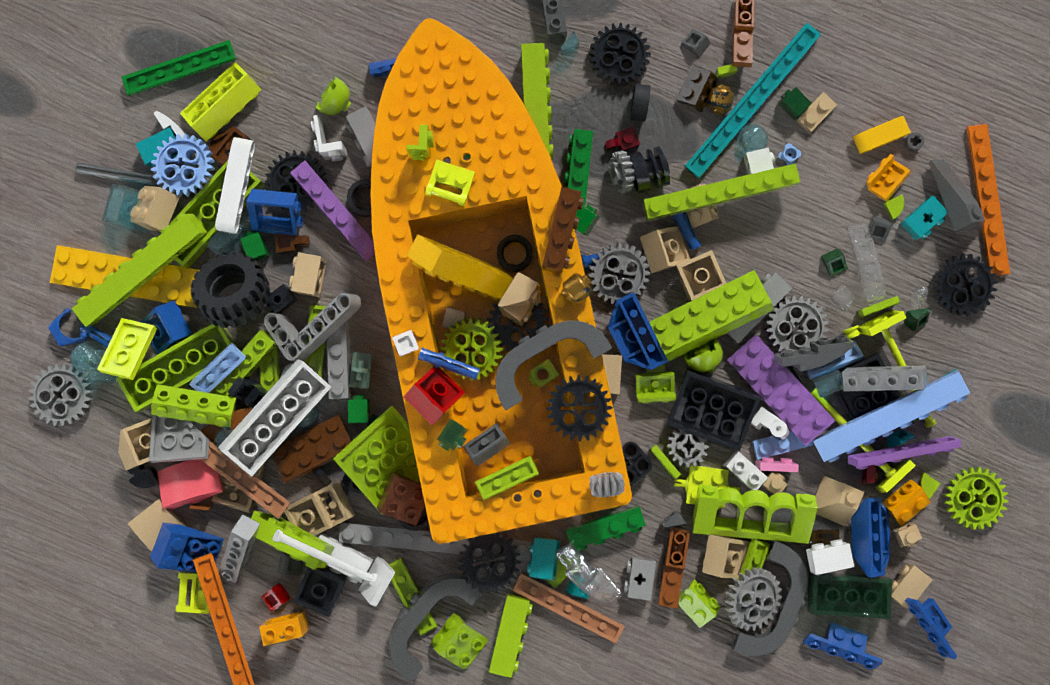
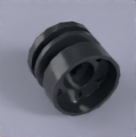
(653, 169)

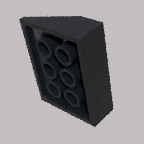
(861, 402)
(713, 409)

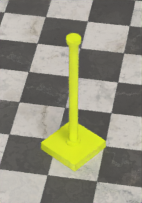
(882, 324)
(893, 475)

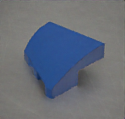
(381, 68)

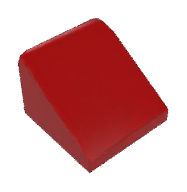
(275, 597)

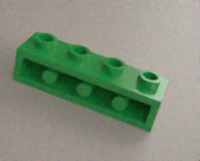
(579, 161)
(608, 526)

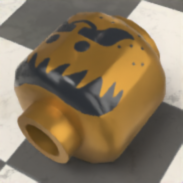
(720, 99)
(577, 288)

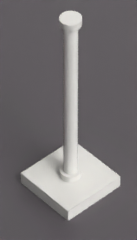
(374, 581)

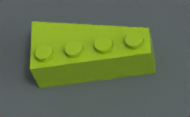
(270, 524)

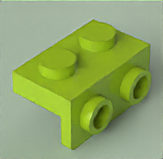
(426, 141)
(655, 387)
(698, 603)

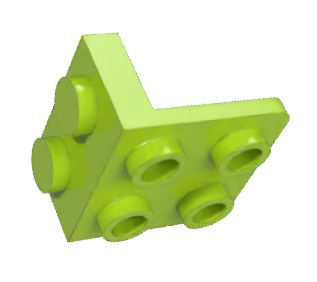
(458, 642)

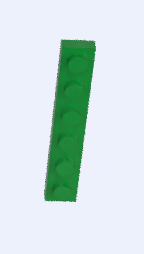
(179, 68)

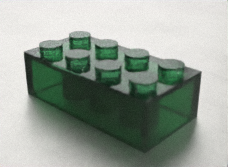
(849, 595)

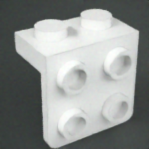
(333, 150)

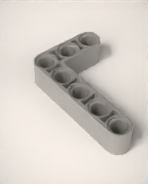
(280, 326)

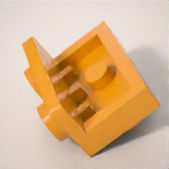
(887, 178)
(906, 502)

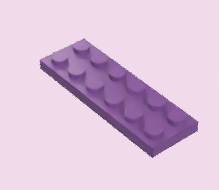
(781, 390)

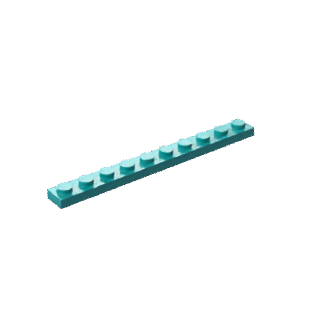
(752, 100)

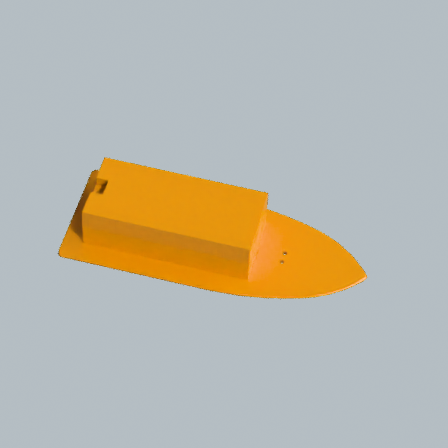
(515, 191)

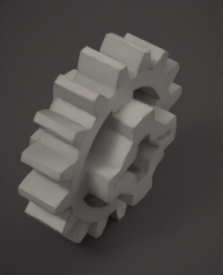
(622, 172)
(686, 455)

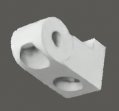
(771, 423)

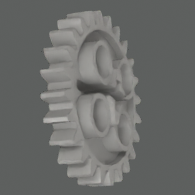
(623, 256)
(783, 315)
(48, 383)
(753, 598)

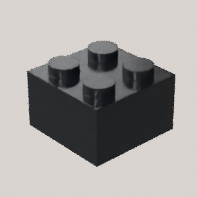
(320, 590)

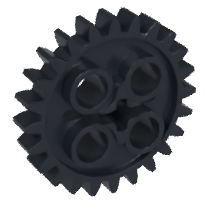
(624, 38)
(279, 183)
(981, 278)
(506, 331)
(579, 427)
(492, 578)

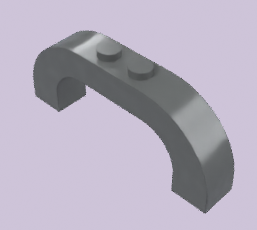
(529, 347)
(791, 602)
(411, 616)

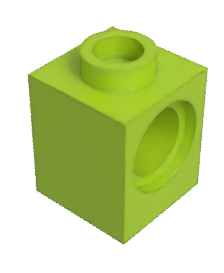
(548, 366)

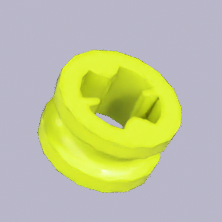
(852, 332)

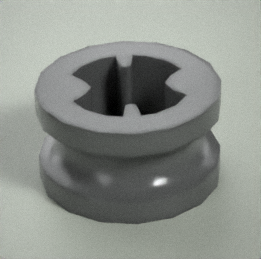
(908, 144)

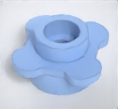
(794, 154)

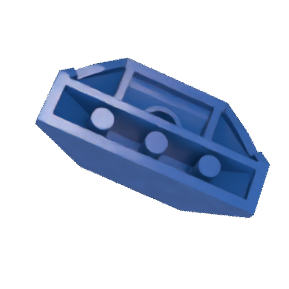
(634, 334)
(871, 536)

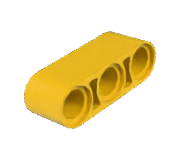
(881, 134)

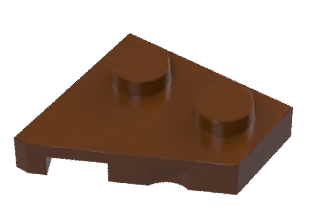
(222, 144)

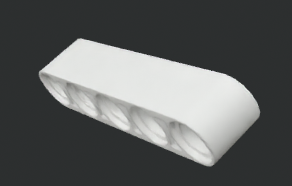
(235, 185)

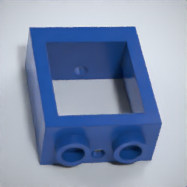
(274, 224)

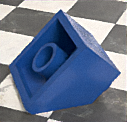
(169, 324)

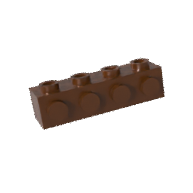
(561, 231)

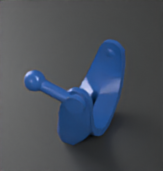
(59, 336)

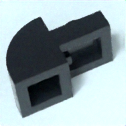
(248, 391)
(143, 476)

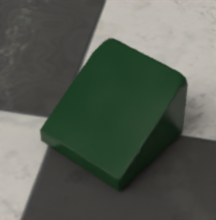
(834, 262)
(916, 318)

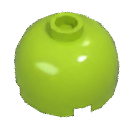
(334, 98)
(705, 357)

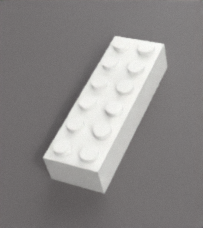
(274, 417)

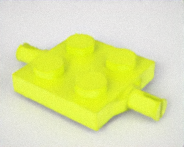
(703, 476)

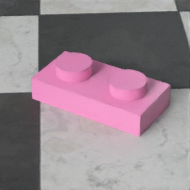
(769, 464)

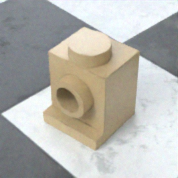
(775, 482)
(907, 535)

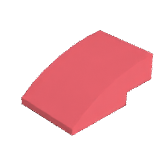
(188, 483)

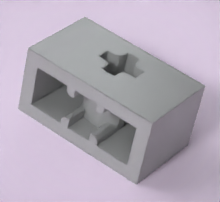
(643, 589)

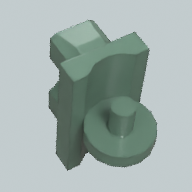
(361, 370)

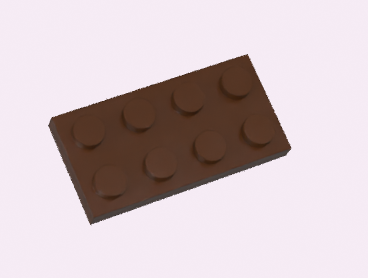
(311, 449)

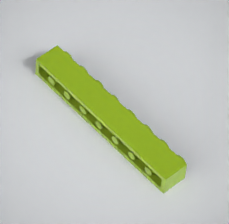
(721, 192)
(139, 269)

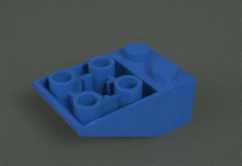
(180, 544)

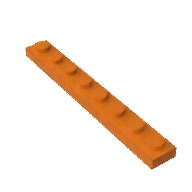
(988, 198)
(223, 620)

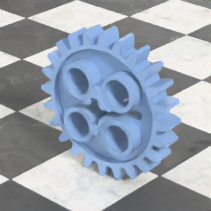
(179, 182)

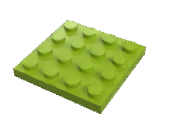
(377, 452)

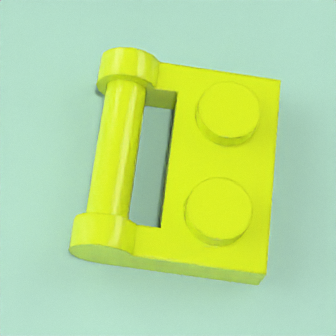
(451, 176)
(197, 602)

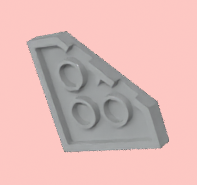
(176, 441)

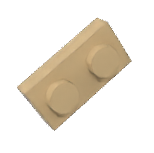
(816, 112)

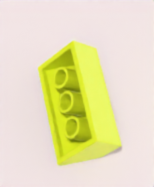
(220, 101)

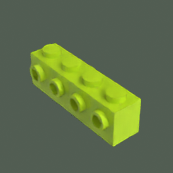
(193, 406)

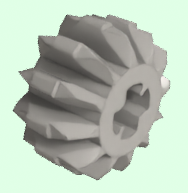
(606, 484)

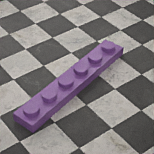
(334, 210)
(898, 453)

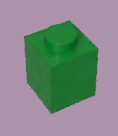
(255, 245)
(358, 410)

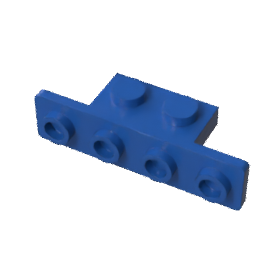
(934, 622)
(844, 643)

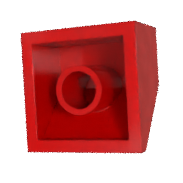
(434, 394)

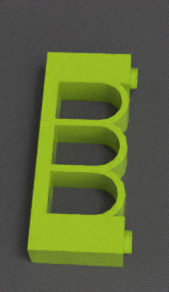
(797, 530)

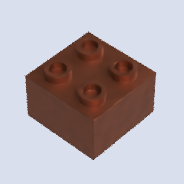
(402, 499)

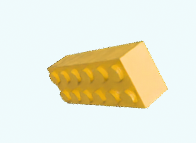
(459, 268)

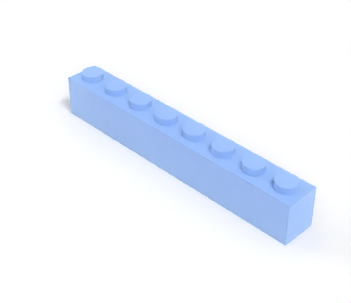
(890, 416)

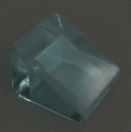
(570, 44)

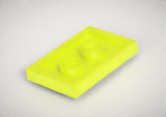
(127, 349)

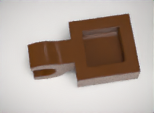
(288, 243)

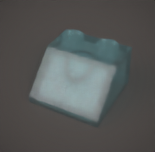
(119, 206)

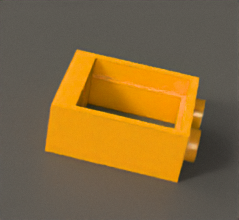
(288, 625)

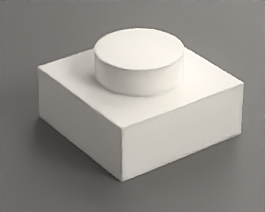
(405, 343)

